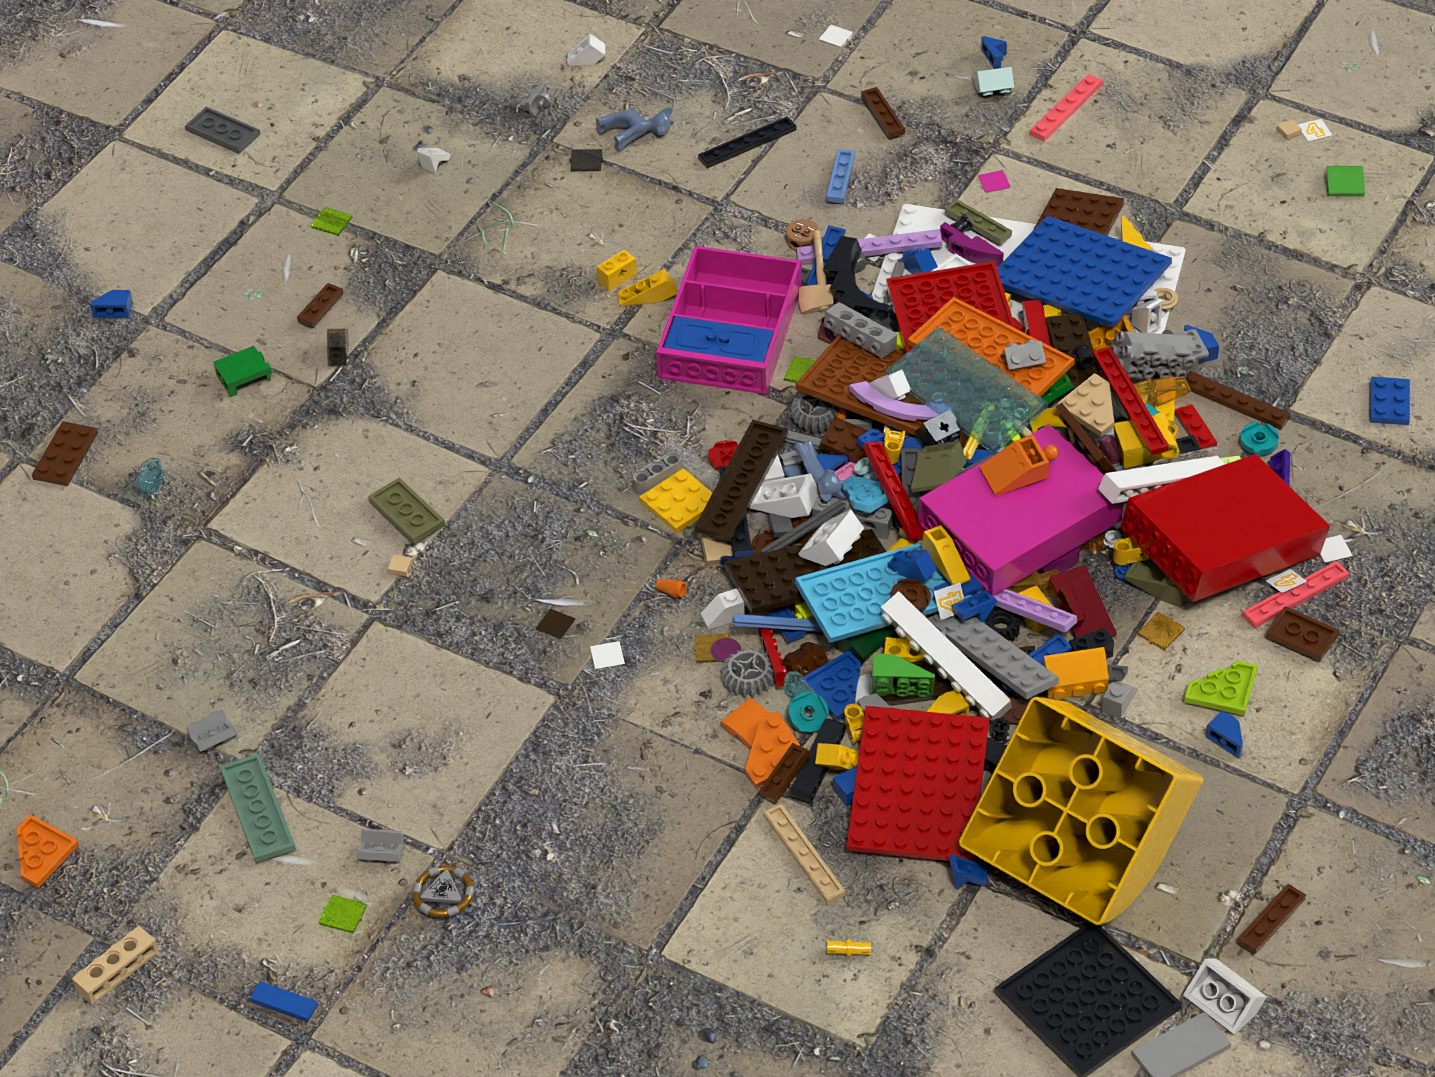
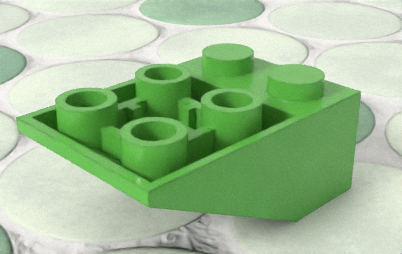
(899, 677)

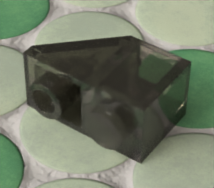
(337, 346)

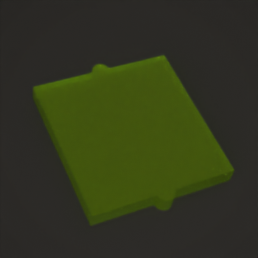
(331, 221)
(797, 368)
(342, 914)

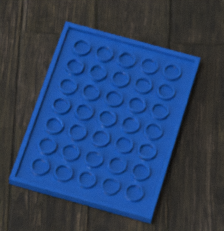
(1081, 271)

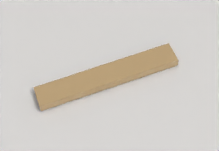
(804, 853)

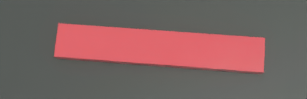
(1316, 583)

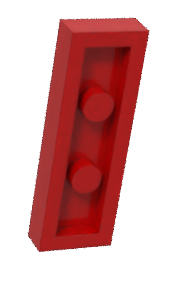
(1194, 425)

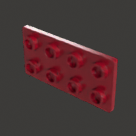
(1080, 597)

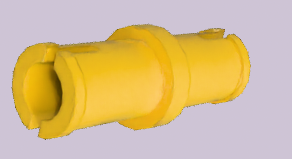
(848, 947)

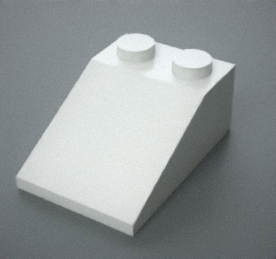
(787, 496)

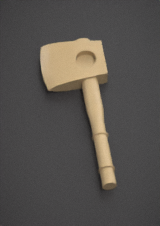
(816, 297)

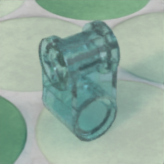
(150, 477)
(796, 684)

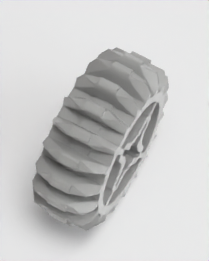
(812, 413)
(747, 668)

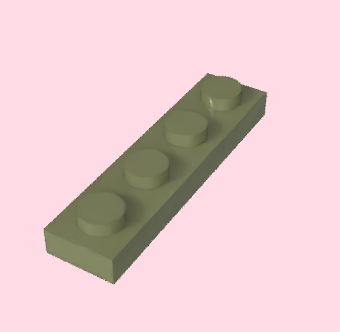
(980, 222)

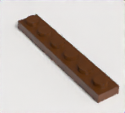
(1237, 401)

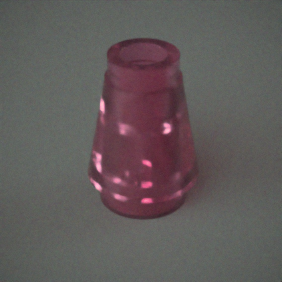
(1110, 448)

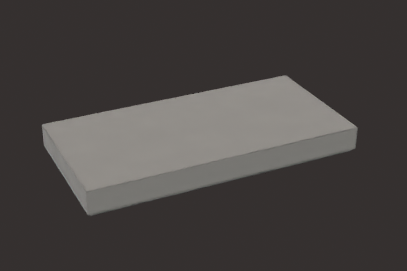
(1182, 1048)

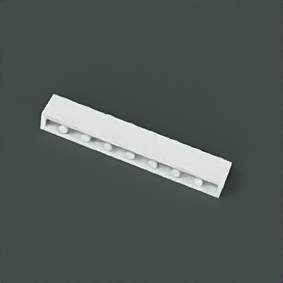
(1127, 483)
(945, 657)

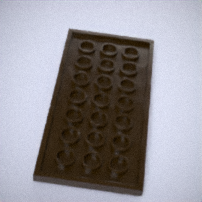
(769, 577)

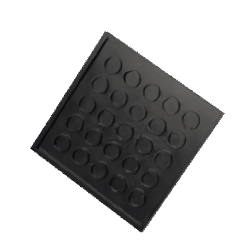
(1088, 998)

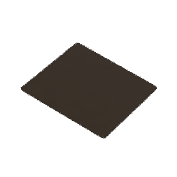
(555, 623)

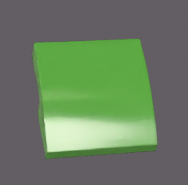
(1345, 180)

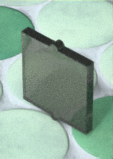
(586, 160)

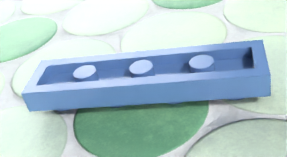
(840, 176)

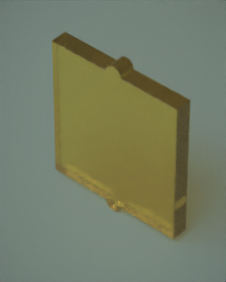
(1161, 631)
(703, 647)

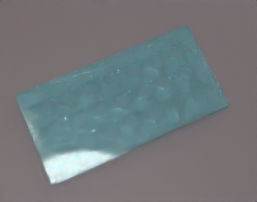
(978, 393)

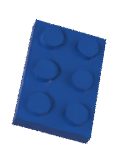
(1390, 400)

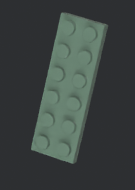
(257, 808)

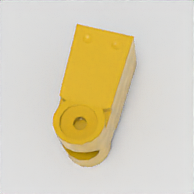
(1132, 448)

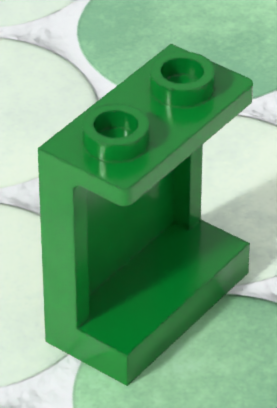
(241, 368)

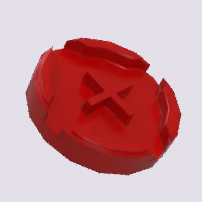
(721, 453)

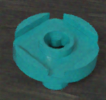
(1259, 447)
(799, 720)

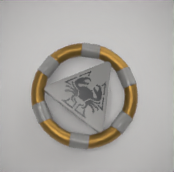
(442, 891)

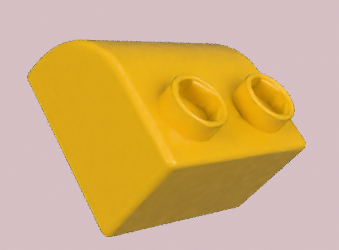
(1080, 810)

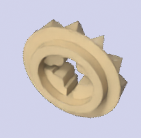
(1170, 296)

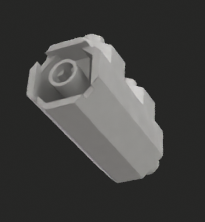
(1151, 352)

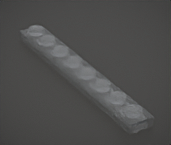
(709, 478)

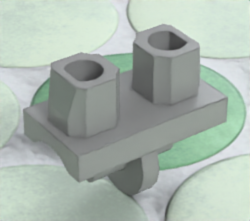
(536, 100)

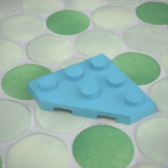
(864, 493)

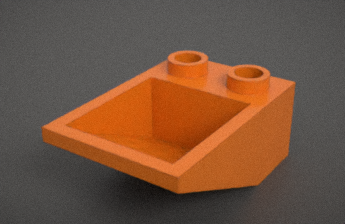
(1018, 465)

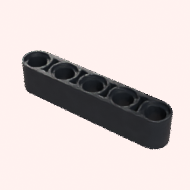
(811, 775)

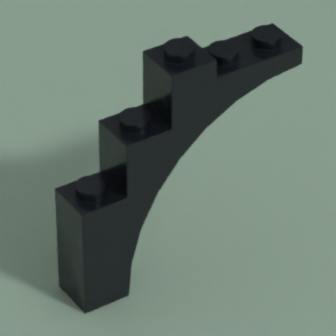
(841, 271)

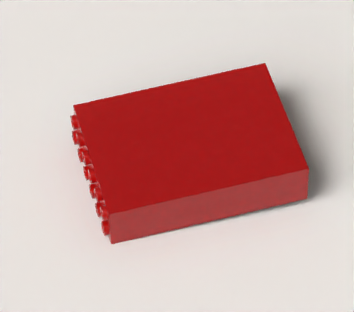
(1224, 527)

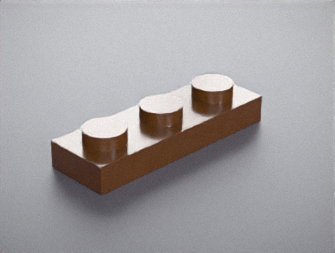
(320, 305)
(784, 773)

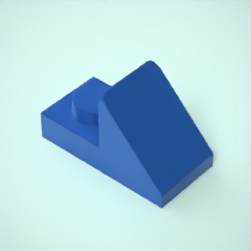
(993, 50)
(977, 605)
(967, 870)

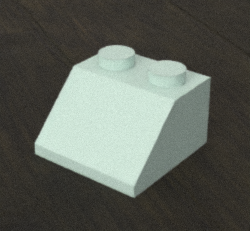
(993, 80)

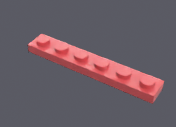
(1066, 107)

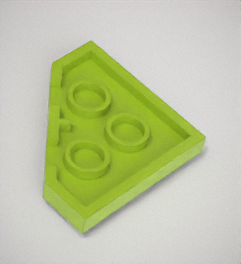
(1224, 688)

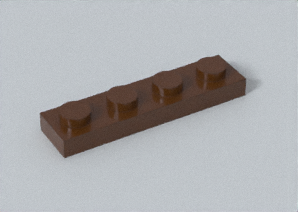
(883, 112)
(1271, 918)

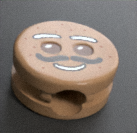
(800, 233)

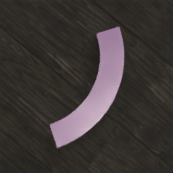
(890, 406)

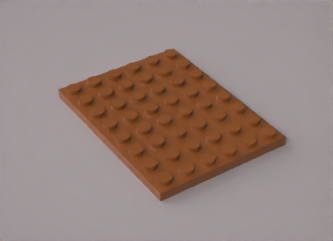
(849, 364)

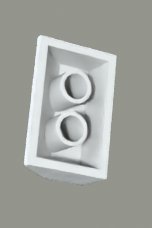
(833, 539)
(1224, 995)

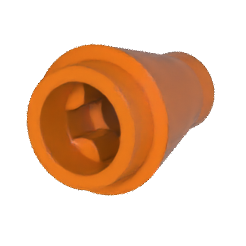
(672, 587)

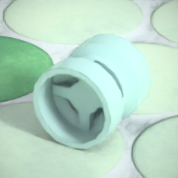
(865, 469)

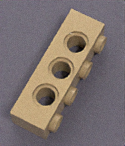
(115, 965)

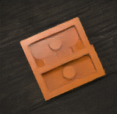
(744, 721)

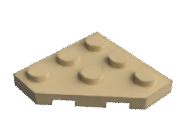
(1092, 405)

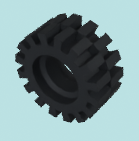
(1004, 617)

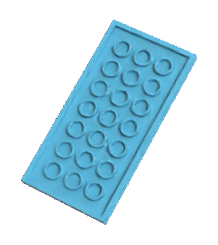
(850, 595)

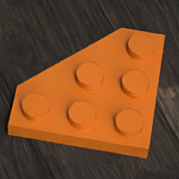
(768, 748)
(41, 849)

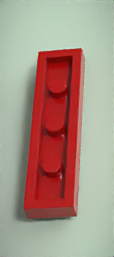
(770, 647)

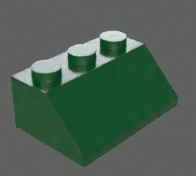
(866, 643)

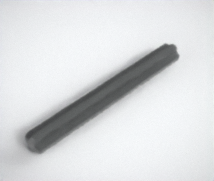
(805, 527)

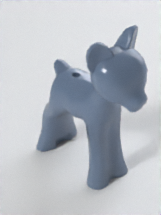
(637, 125)
(826, 481)

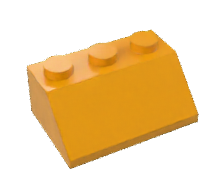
(1078, 673)

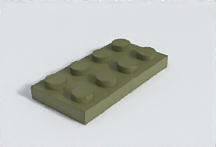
(406, 510)

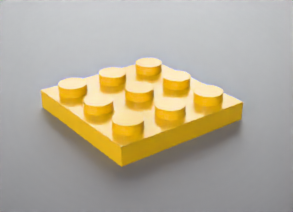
(677, 500)

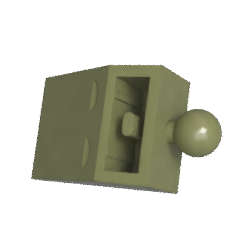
(937, 465)
(1155, 582)

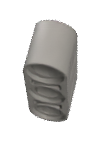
(656, 472)

